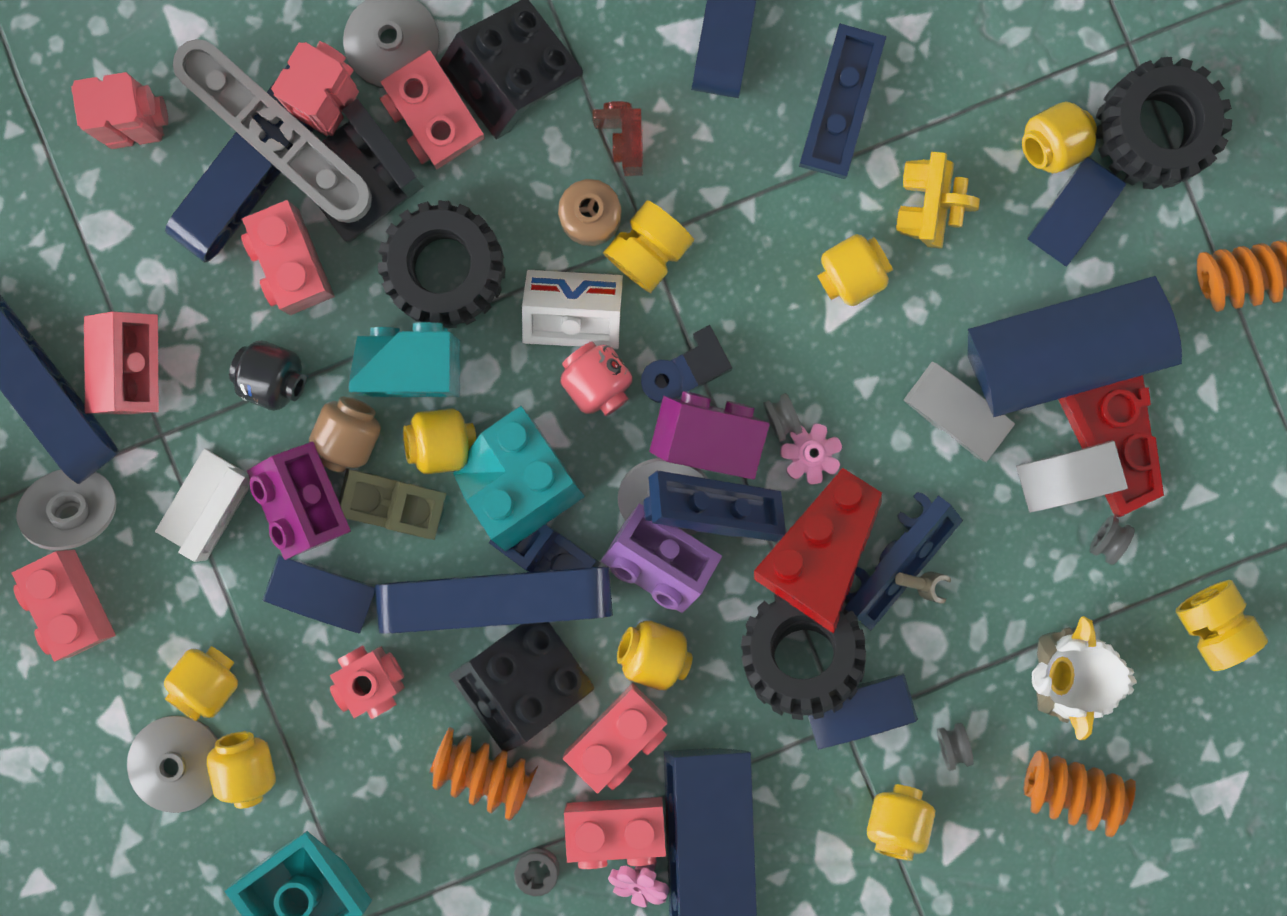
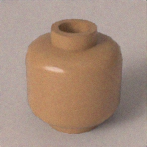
(598, 227)
(345, 434)

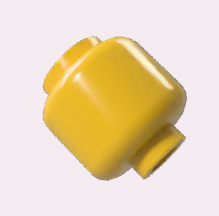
(1059, 137)
(854, 270)
(438, 440)
(654, 655)
(200, 683)
(241, 769)
(900, 823)

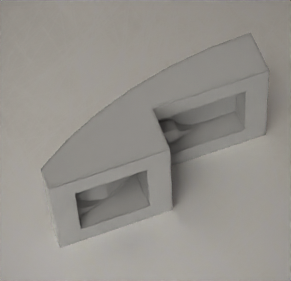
(958, 411)
(1072, 476)

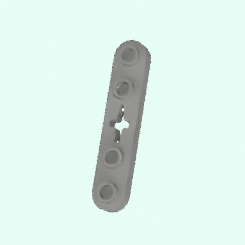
(239, 99)

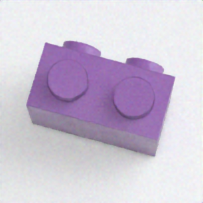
(661, 561)

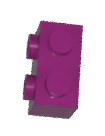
(709, 436)
(297, 500)

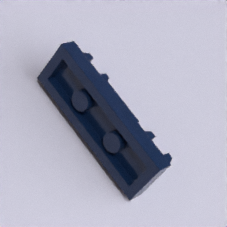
(842, 101)
(714, 506)
(904, 556)

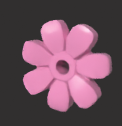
(800, 454)
(640, 884)

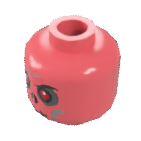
(596, 379)

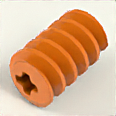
(1242, 273)
(481, 774)
(1079, 792)

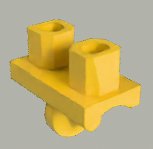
(935, 180)

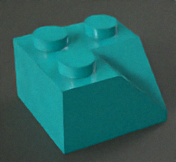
(406, 362)
(515, 480)
(299, 881)

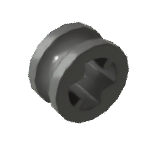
(782, 417)
(1112, 540)
(955, 746)
(550, 877)

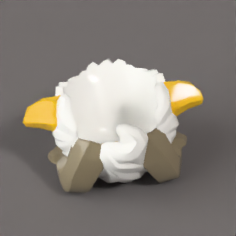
(1079, 677)

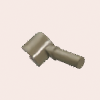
(924, 584)

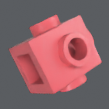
(384, 676)

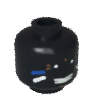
(267, 375)

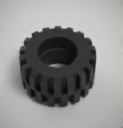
(1193, 100)
(420, 230)
(796, 695)

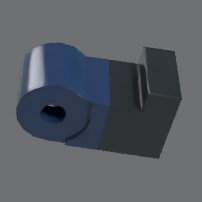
(687, 370)

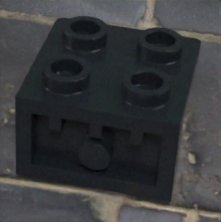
(508, 65)
(378, 163)
(522, 683)

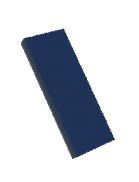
(1074, 346)
(710, 832)

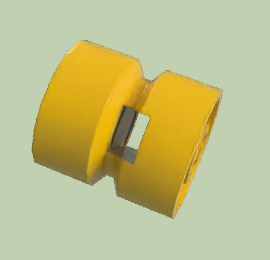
(649, 246)
(1223, 629)

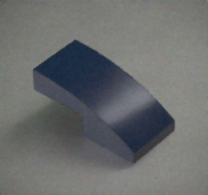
(1076, 211)
(548, 551)
(319, 594)
(871, 711)

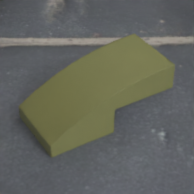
(391, 504)

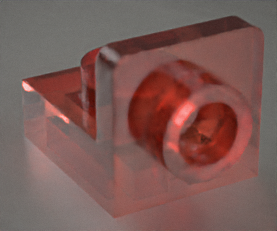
(629, 143)

